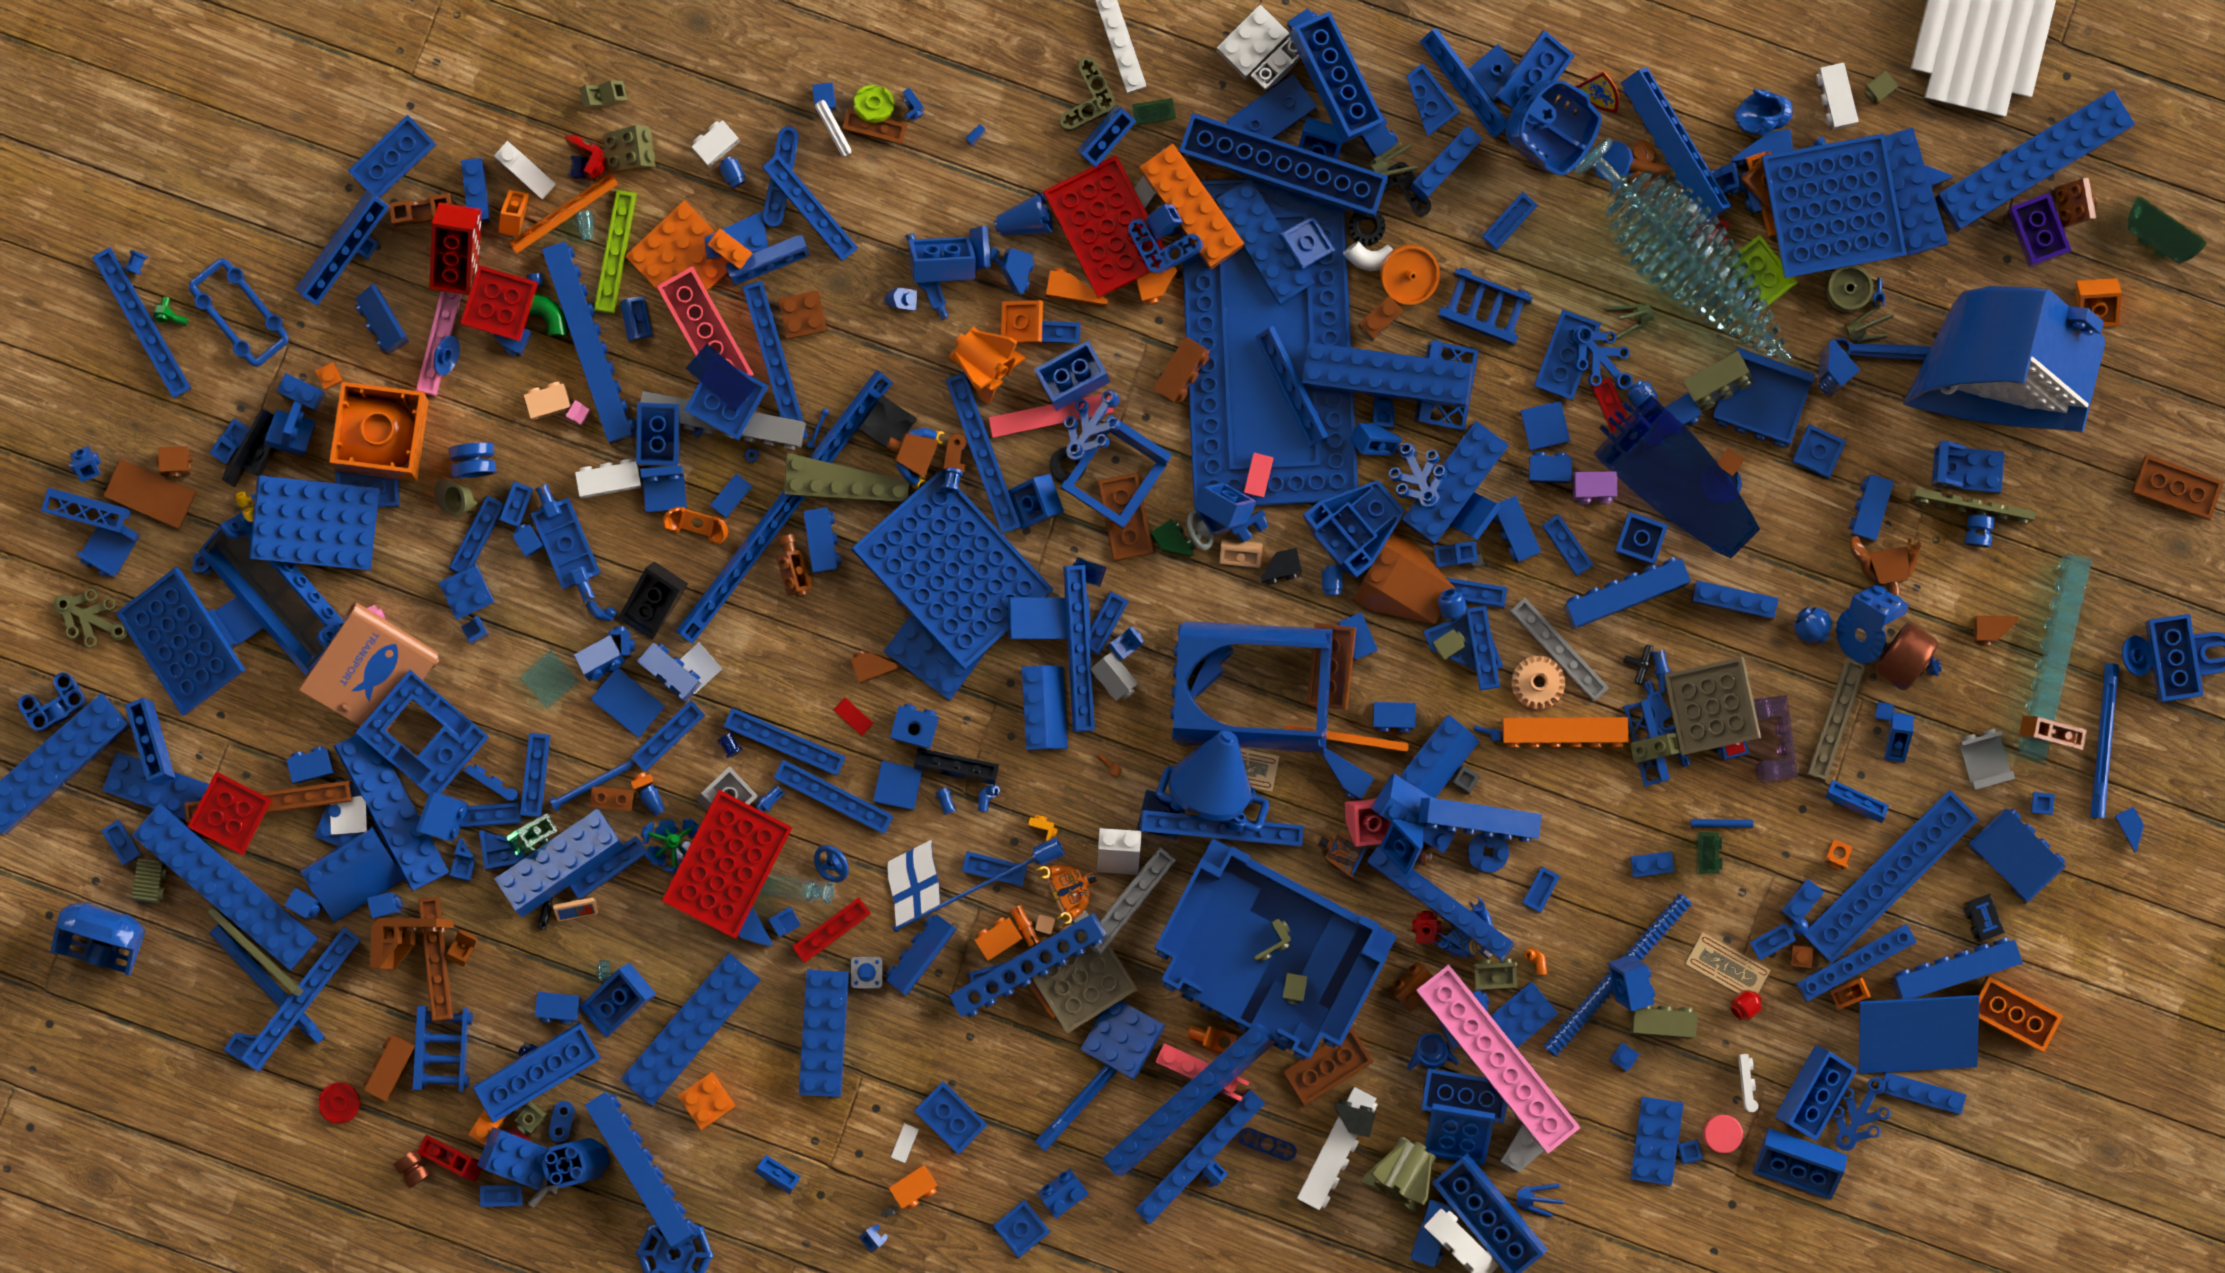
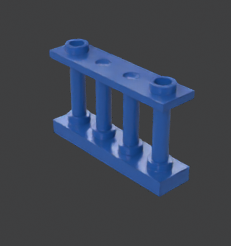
(1469, 320)
(422, 1057)

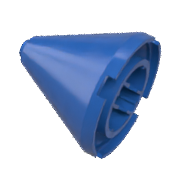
(1212, 779)

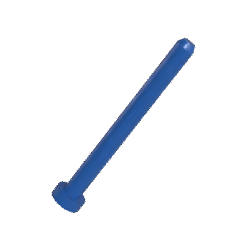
(593, 783)

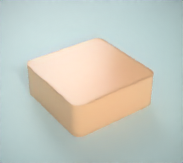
(1045, 924)

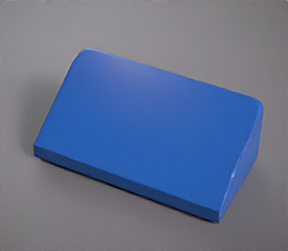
(636, 318)

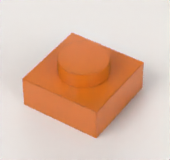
(329, 376)
(642, 780)

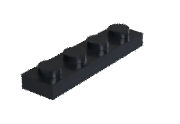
(956, 766)

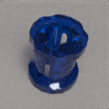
(577, 167)
(729, 745)

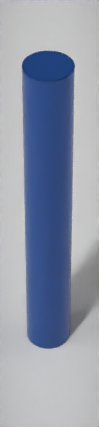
(1721, 823)

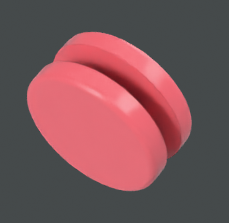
(1722, 1134)

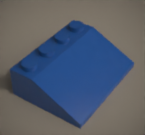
(352, 874)

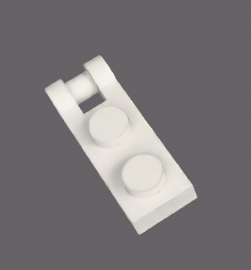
(1747, 1084)

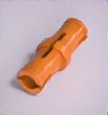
(1025, 926)

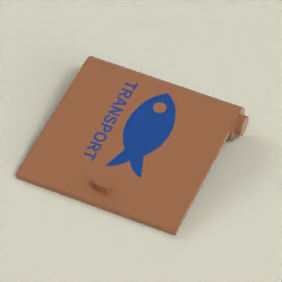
(365, 664)

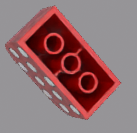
(454, 248)

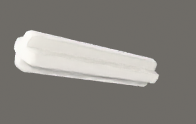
(833, 128)

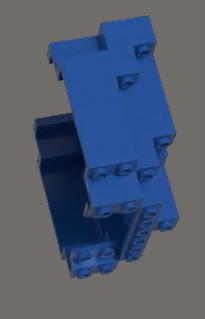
(1228, 921)

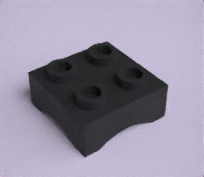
(887, 421)

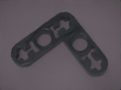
(1402, 182)

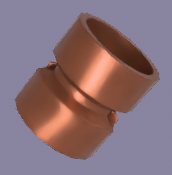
(412, 1169)

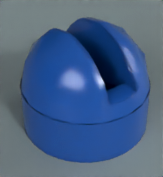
(537, 277)

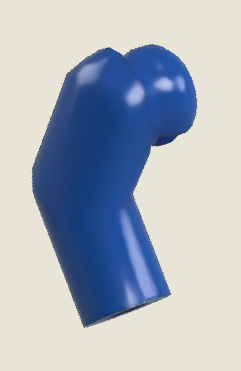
(598, 613)

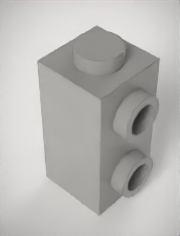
(1114, 677)

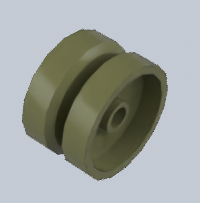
(1856, 279)

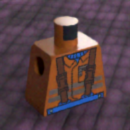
(1343, 853)

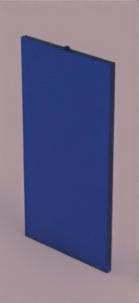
(721, 377)

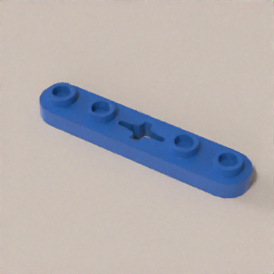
(776, 201)

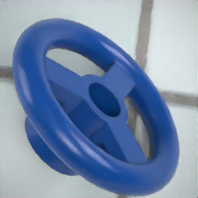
(835, 861)

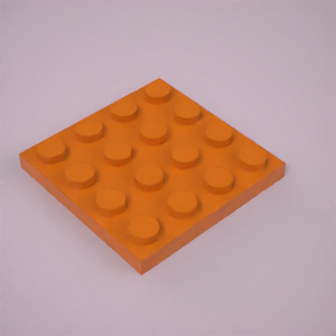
(675, 247)

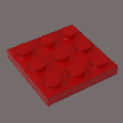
(499, 303)
(229, 813)

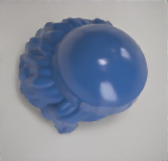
(1763, 112)

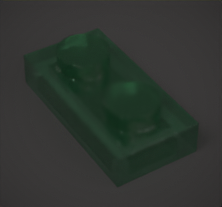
(1153, 111)

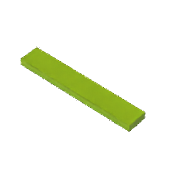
(615, 252)

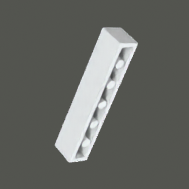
(1333, 1156)

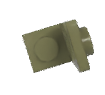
(1655, 747)

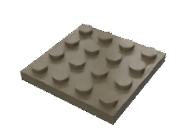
(1712, 706)
(1083, 984)

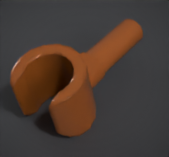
(1115, 769)

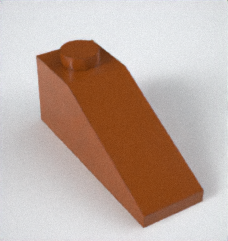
(2052, 732)

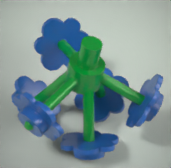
(666, 832)

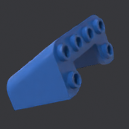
(2017, 854)

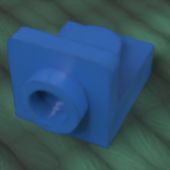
(912, 101)

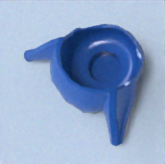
(1431, 1052)

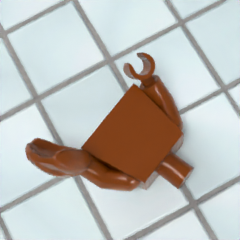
(1887, 566)

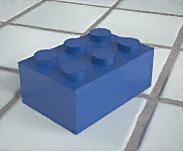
(1072, 375)
(514, 1158)

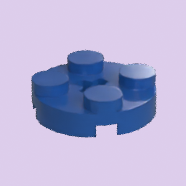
(1485, 863)

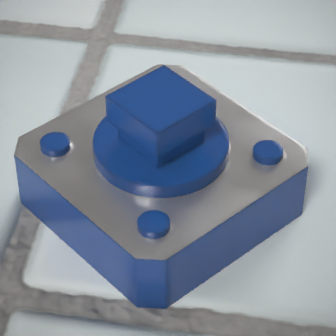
(866, 972)

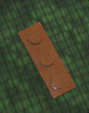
(887, 130)

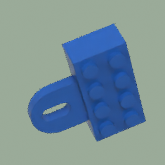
(2180, 657)

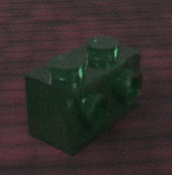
(532, 833)
(1708, 853)

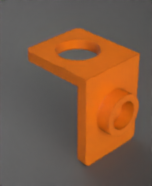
(1836, 863)

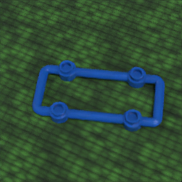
(204, 302)
(1236, 824)

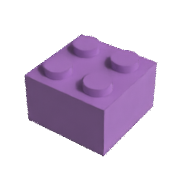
(1594, 487)

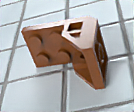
(389, 947)

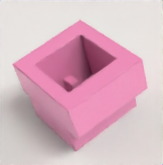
(578, 413)

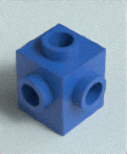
(85, 463)

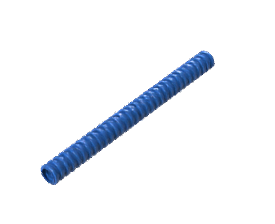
(1605, 988)

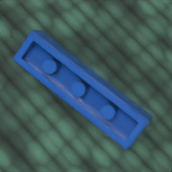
(769, 259)

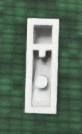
(524, 170)

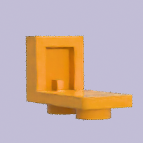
(1041, 823)

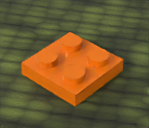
(1022, 320)

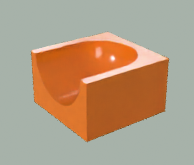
(379, 431)

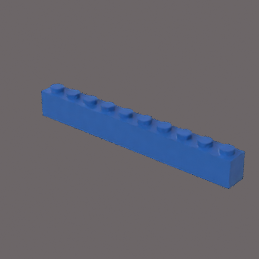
(587, 342)
(1189, 1099)

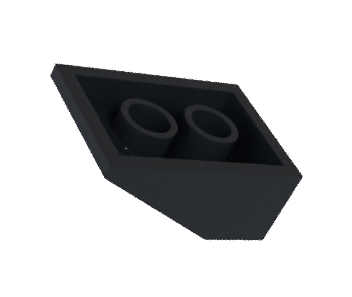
(653, 599)

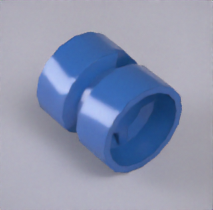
(1979, 523)

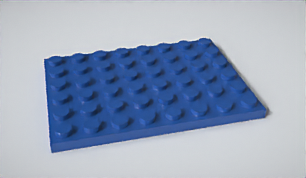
(950, 569)

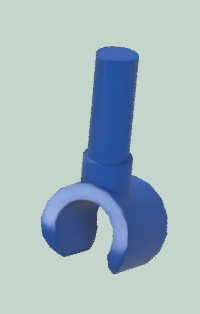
(993, 256)
(1879, 296)
(1496, 735)

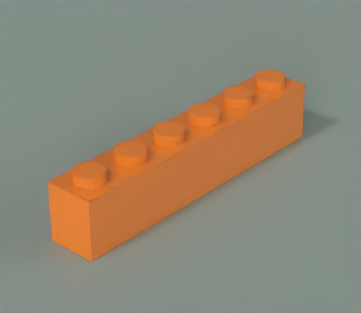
(1565, 731)

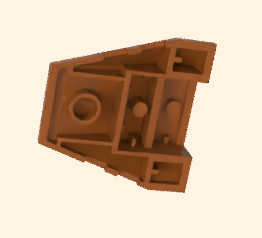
(1403, 582)

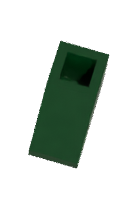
(1170, 539)

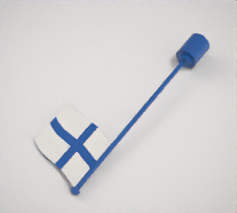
(916, 882)

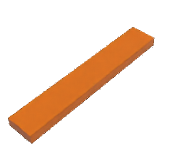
(563, 213)
(1358, 740)

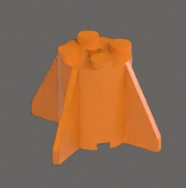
(985, 360)

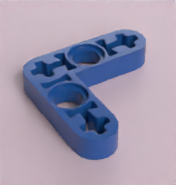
(1164, 254)

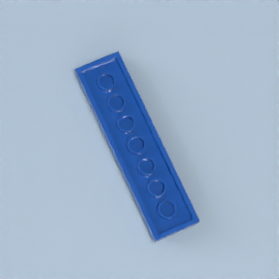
(391, 812)
(690, 1029)

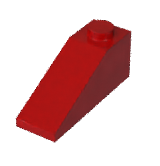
(450, 1158)

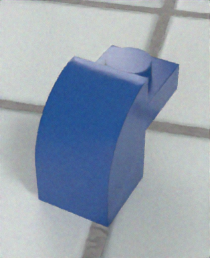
(1164, 221)

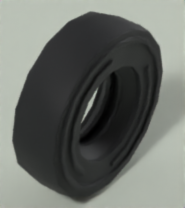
(1055, 467)

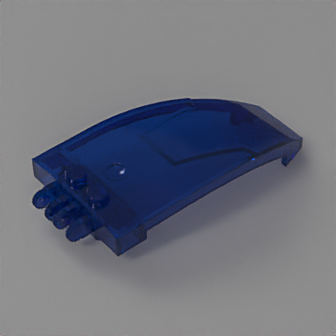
(1677, 476)

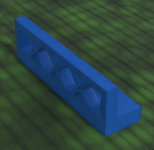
(87, 503)
(1650, 727)

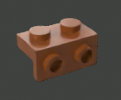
(1405, 987)

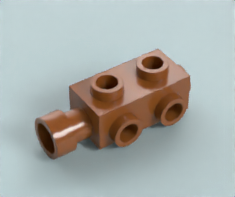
(793, 568)

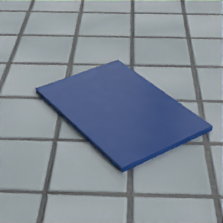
(1918, 1034)

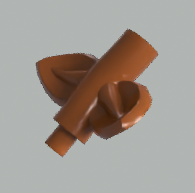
(1643, 160)

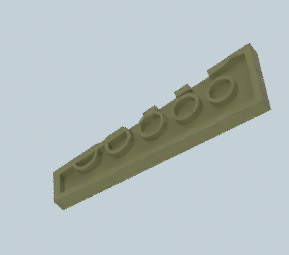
(826, 479)
(1923, 497)

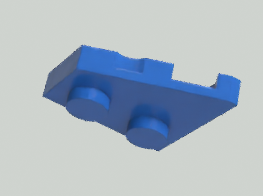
(497, 852)

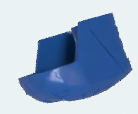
(1554, 130)
(100, 925)

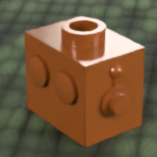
(174, 461)

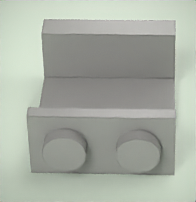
(1985, 759)

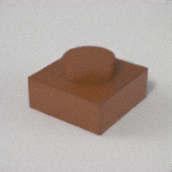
(1801, 956)

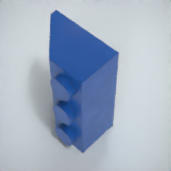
(942, 259)
(381, 320)

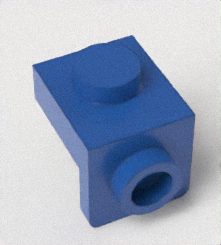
(627, 643)
(1126, 643)

